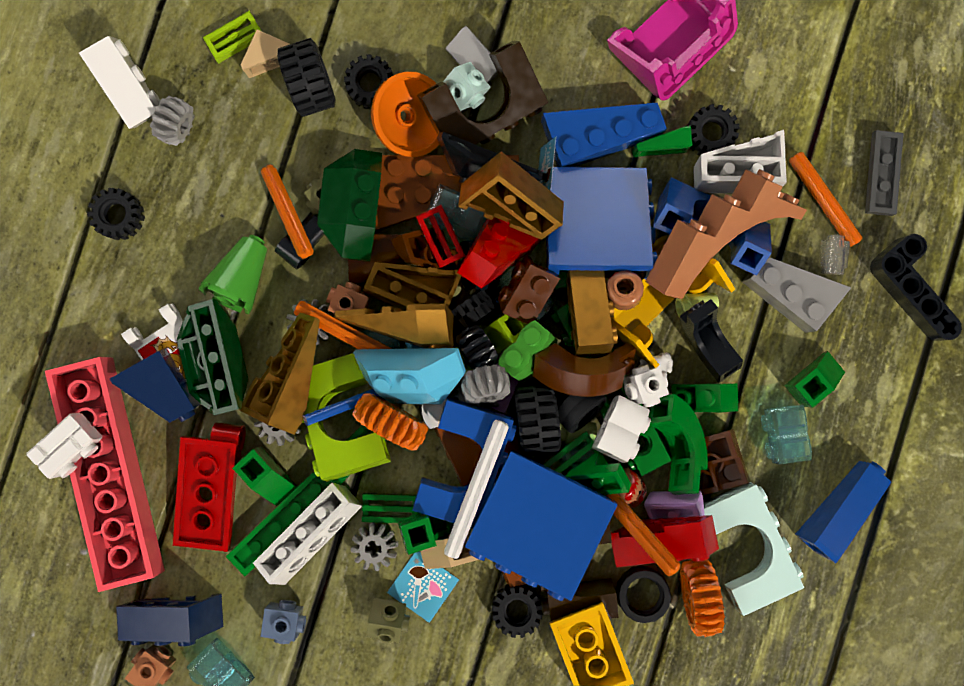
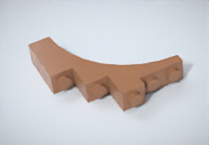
(723, 219)

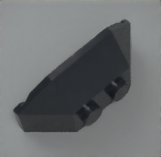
(467, 158)

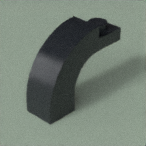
(708, 340)

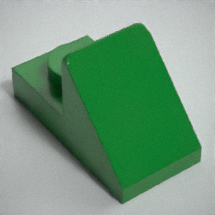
(601, 476)

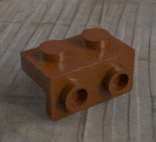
(527, 290)

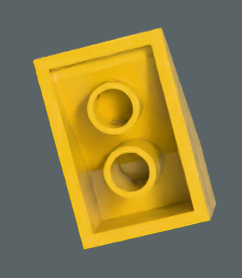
(591, 648)

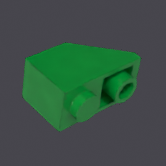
(816, 380)
(709, 397)
(265, 476)

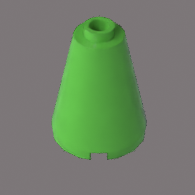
(237, 275)

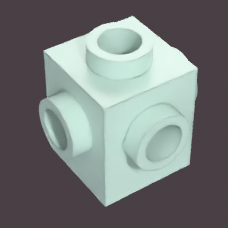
(467, 86)

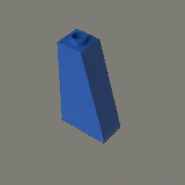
(844, 511)

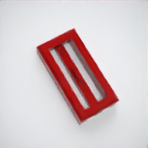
(450, 258)

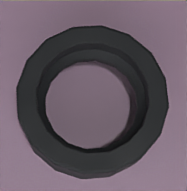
(656, 611)

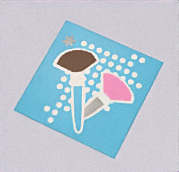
(546, 162)
(422, 588)

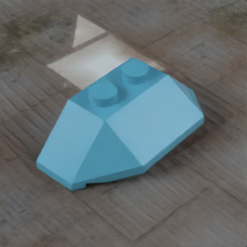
(411, 374)

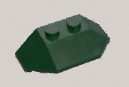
(351, 203)
(212, 358)

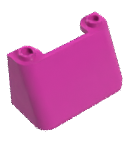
(675, 42)

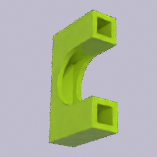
(336, 457)

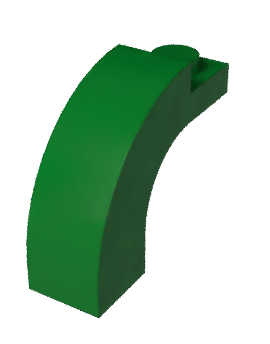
(685, 440)
(421, 531)

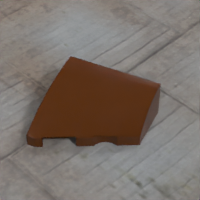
(415, 250)
(382, 252)
(725, 464)

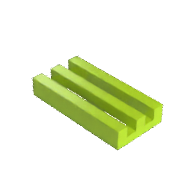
(226, 29)

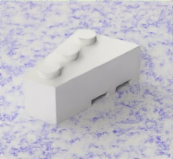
(121, 80)
(723, 168)

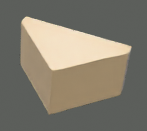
(261, 54)

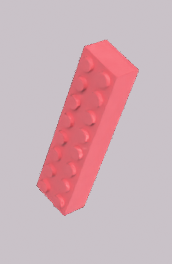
(110, 480)

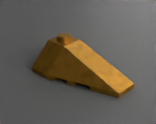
(419, 325)
(283, 390)

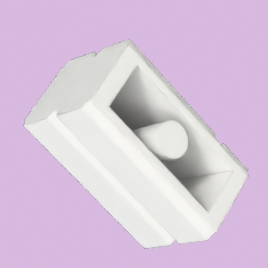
(65, 446)

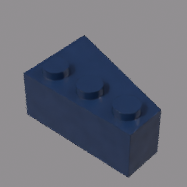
(169, 620)

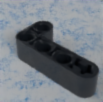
(939, 321)

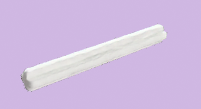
(476, 489)

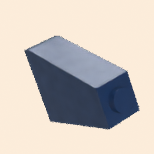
(158, 386)

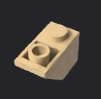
(435, 557)

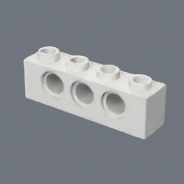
(307, 534)

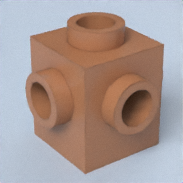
(352, 292)
(151, 666)

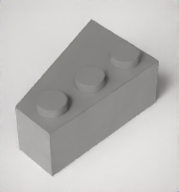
(797, 293)

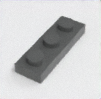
(884, 173)

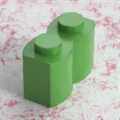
(520, 356)

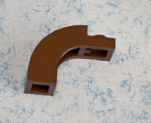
(581, 375)

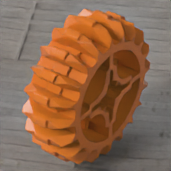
(390, 421)
(702, 597)

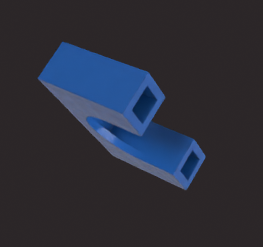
(685, 203)
(475, 423)

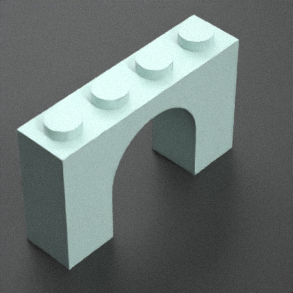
(776, 573)

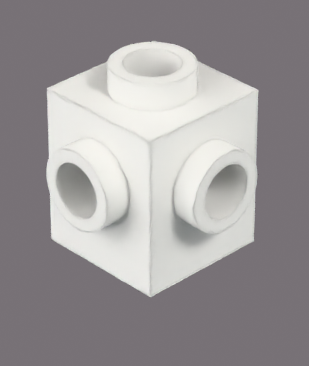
(646, 385)

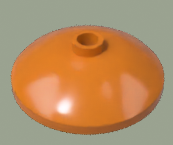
(416, 133)

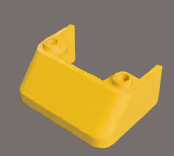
(633, 323)

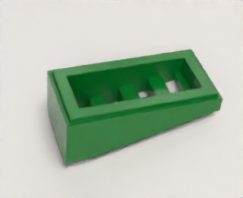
(672, 142)

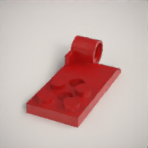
(207, 465)

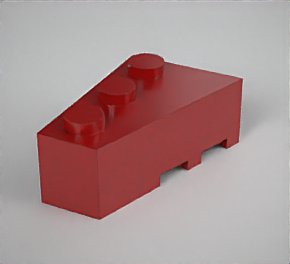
(495, 251)
(683, 537)

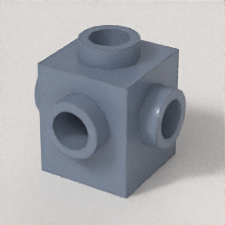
(283, 621)

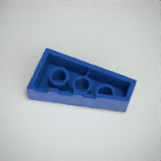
(600, 131)

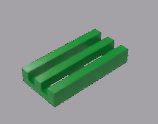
(584, 436)
(385, 508)

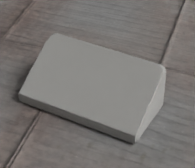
(468, 48)

